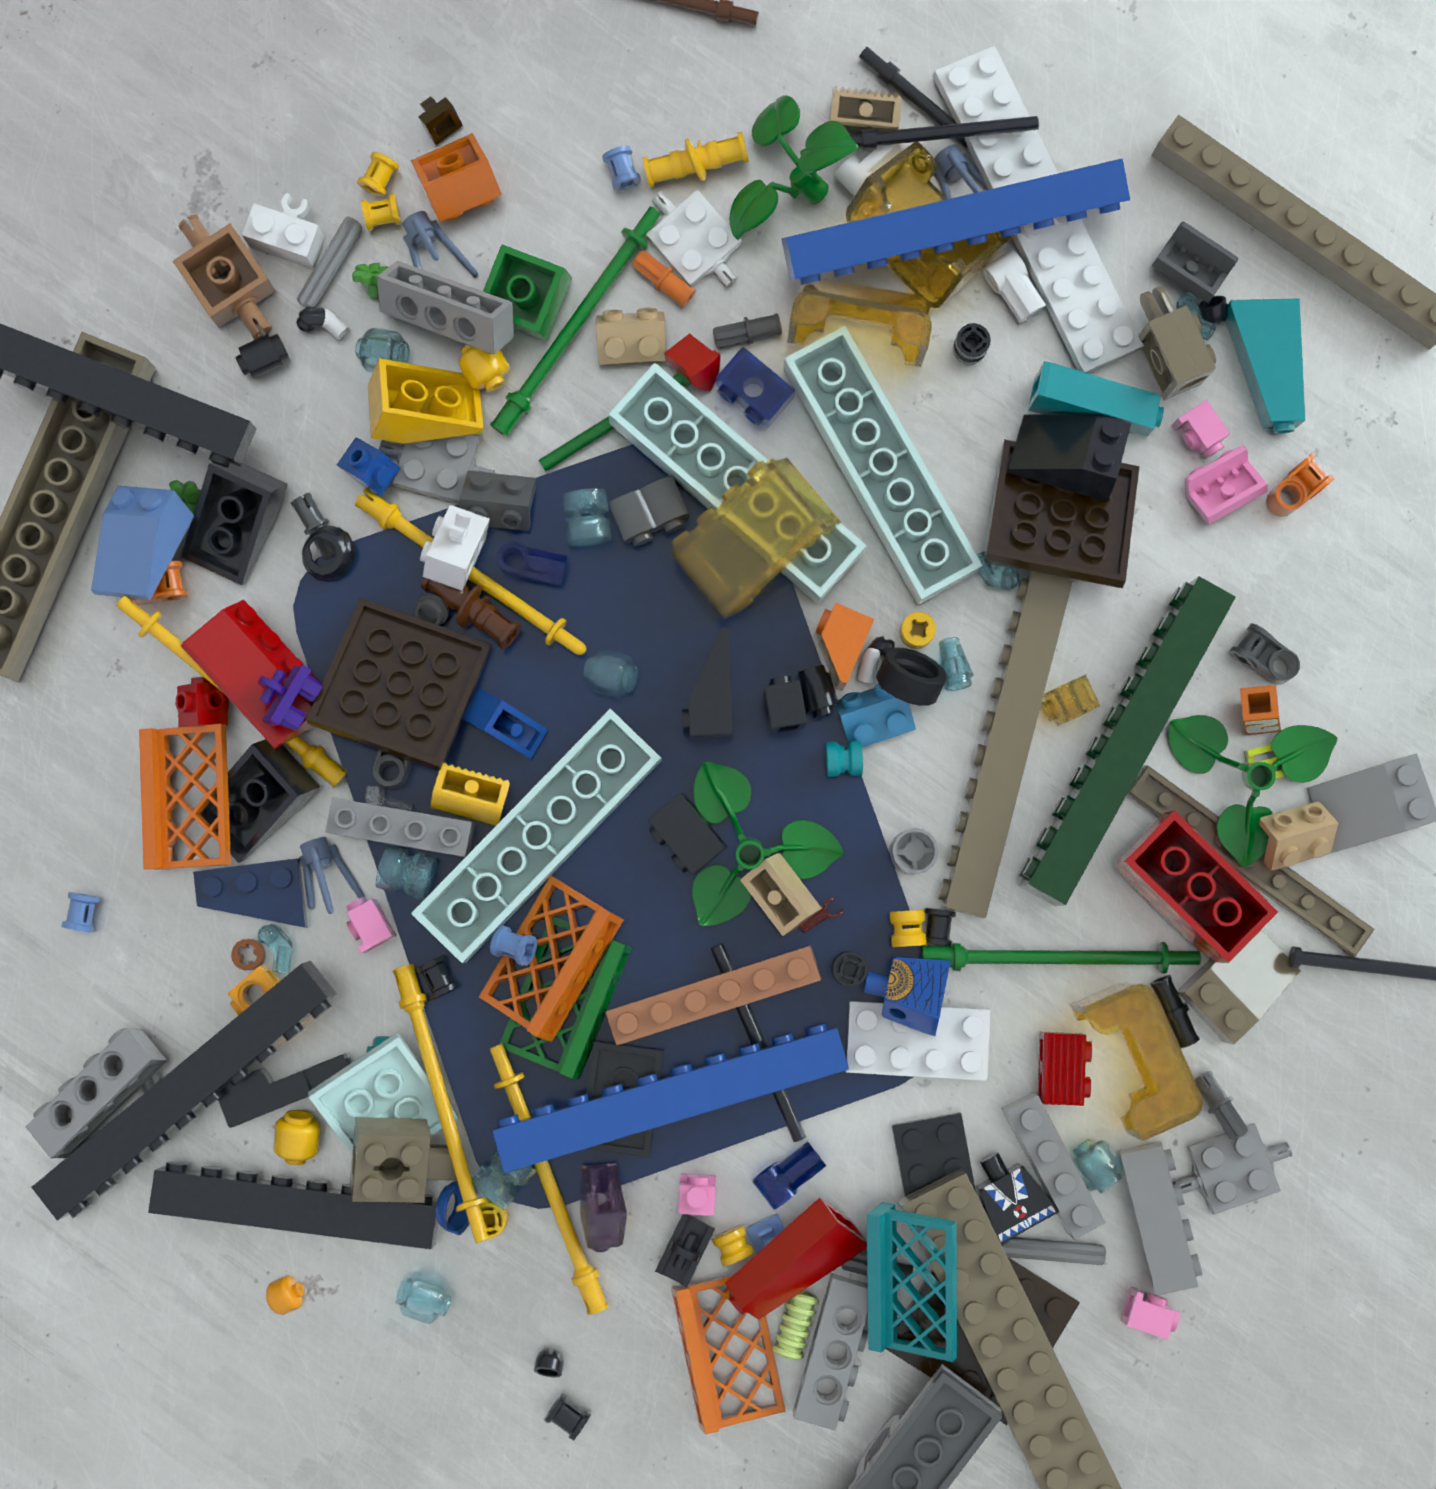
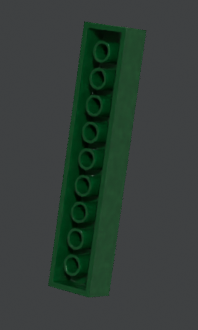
(1126, 742)

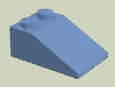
(138, 541)

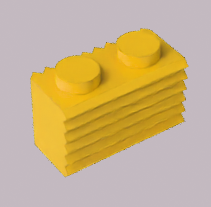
(469, 794)

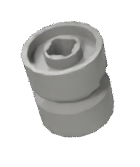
(913, 851)

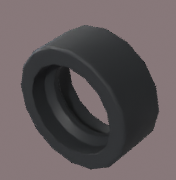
(911, 676)

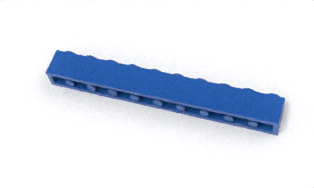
(954, 220)
(668, 1099)

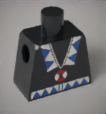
(1012, 1198)

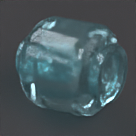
(381, 344)
(611, 673)
(1097, 1165)
(423, 1297)

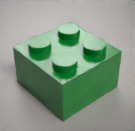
(531, 286)

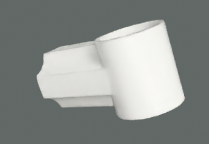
(858, 168)
(1009, 278)

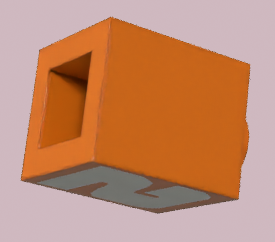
(1260, 709)

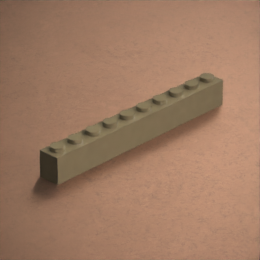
(1299, 229)
(1006, 744)

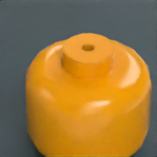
(284, 1295)

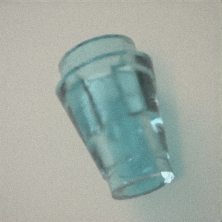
(955, 664)

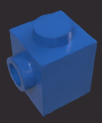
(368, 466)

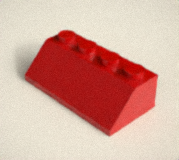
(235, 653)

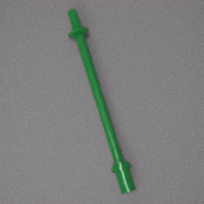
(519, 401)
(961, 956)

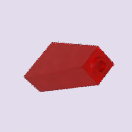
(795, 1259)

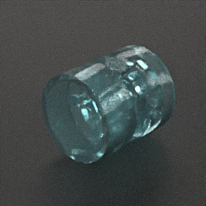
(586, 529)
(407, 872)
(501, 1186)

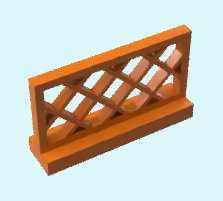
(157, 793)
(576, 969)
(700, 1366)

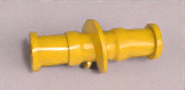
(695, 159)

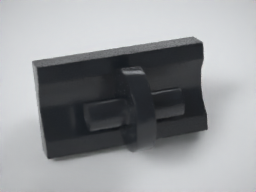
(685, 1249)

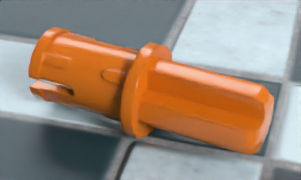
(663, 278)

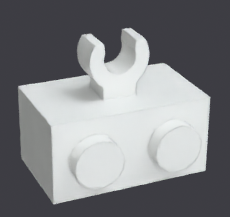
(285, 232)
(454, 547)

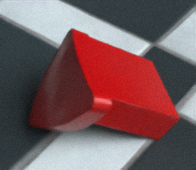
(694, 362)

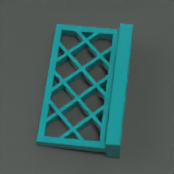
(883, 1287)

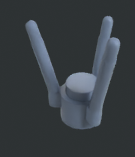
(955, 165)
(422, 232)
(316, 857)

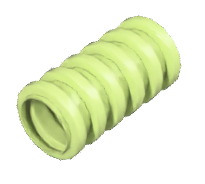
(795, 1326)

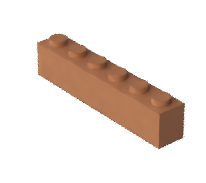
(713, 995)

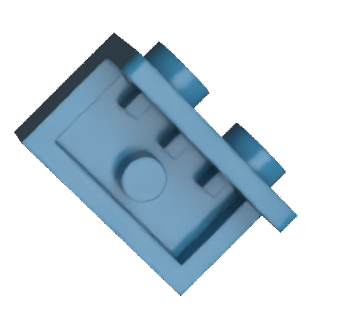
(874, 716)

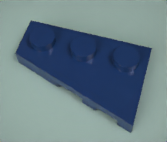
(255, 890)

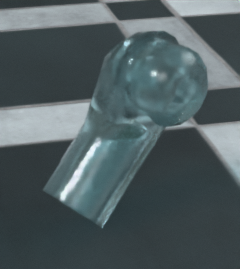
(280, 944)

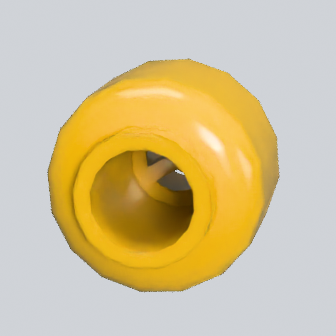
(483, 368)
(297, 1137)

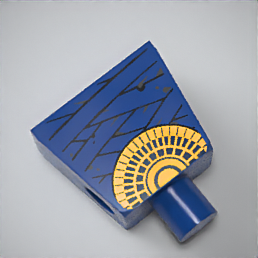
(912, 992)

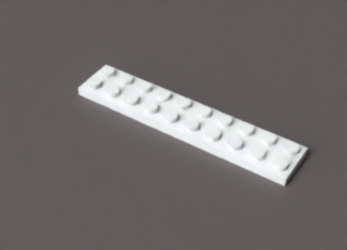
(1057, 256)

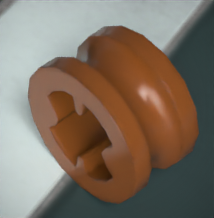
(238, 958)

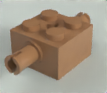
(235, 294)

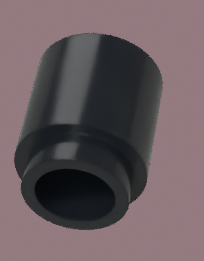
(262, 355)
(818, 691)

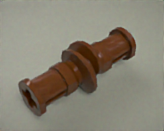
(476, 611)

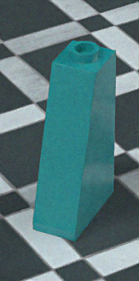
(1270, 355)
(1070, 391)

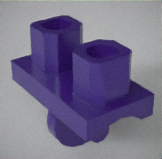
(297, 683)

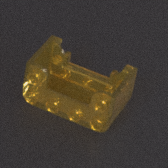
(753, 535)
(1169, 1087)

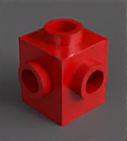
(201, 704)

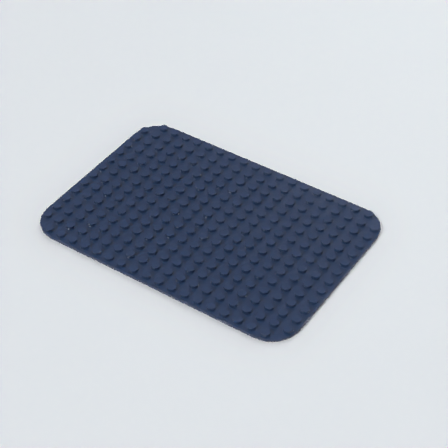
(656, 614)

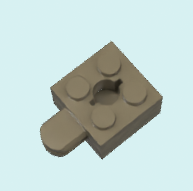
(1174, 345)
(400, 1146)

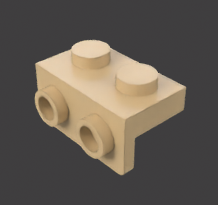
(631, 336)
(1298, 835)

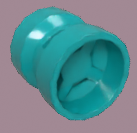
(844, 758)

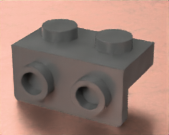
(1195, 262)
(500, 498)

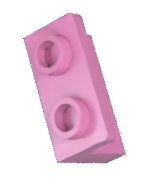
(1224, 485)

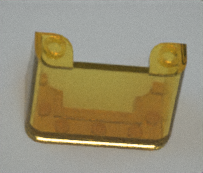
(907, 184)
(902, 311)

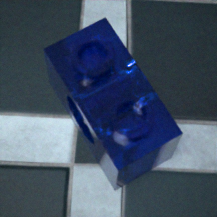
(748, 369)

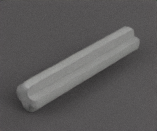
(329, 262)
(1055, 1251)

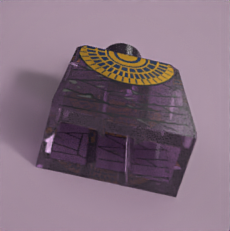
(604, 1223)

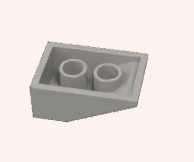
(1377, 801)

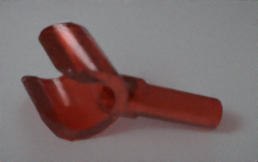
(820, 916)

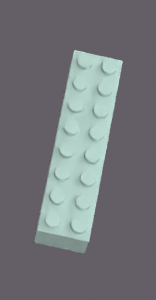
(711, 459)
(881, 465)
(537, 836)

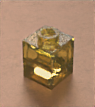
(1070, 701)

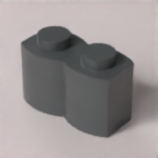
(649, 510)

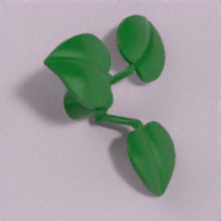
(823, 148)
(1300, 751)
(717, 891)

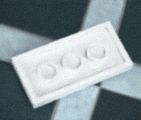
(891, 1048)

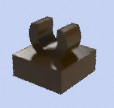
(439, 119)

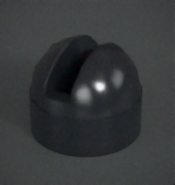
(1215, 311)
(548, 1364)

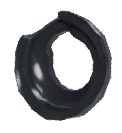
(344, 554)

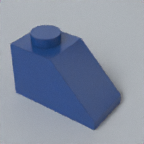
(505, 723)

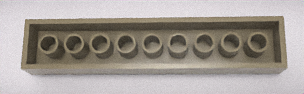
(54, 506)
(1012, 1344)

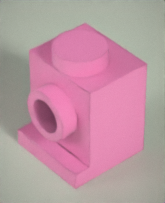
(1202, 429)
(368, 924)
(697, 1194)
(1149, 1314)

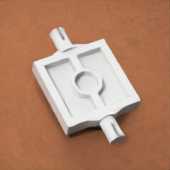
(694, 238)

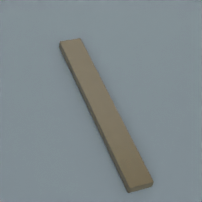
(1280, 885)

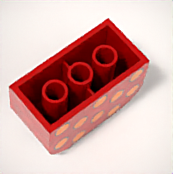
(1195, 888)

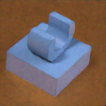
(764, 1231)

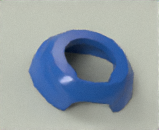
(457, 1221)

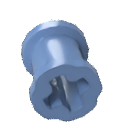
(621, 168)
(80, 912)
(513, 945)

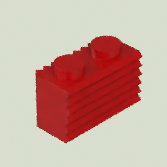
(1063, 1068)

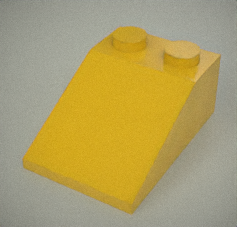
(421, 403)

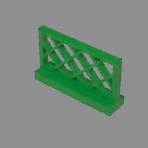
(588, 1016)

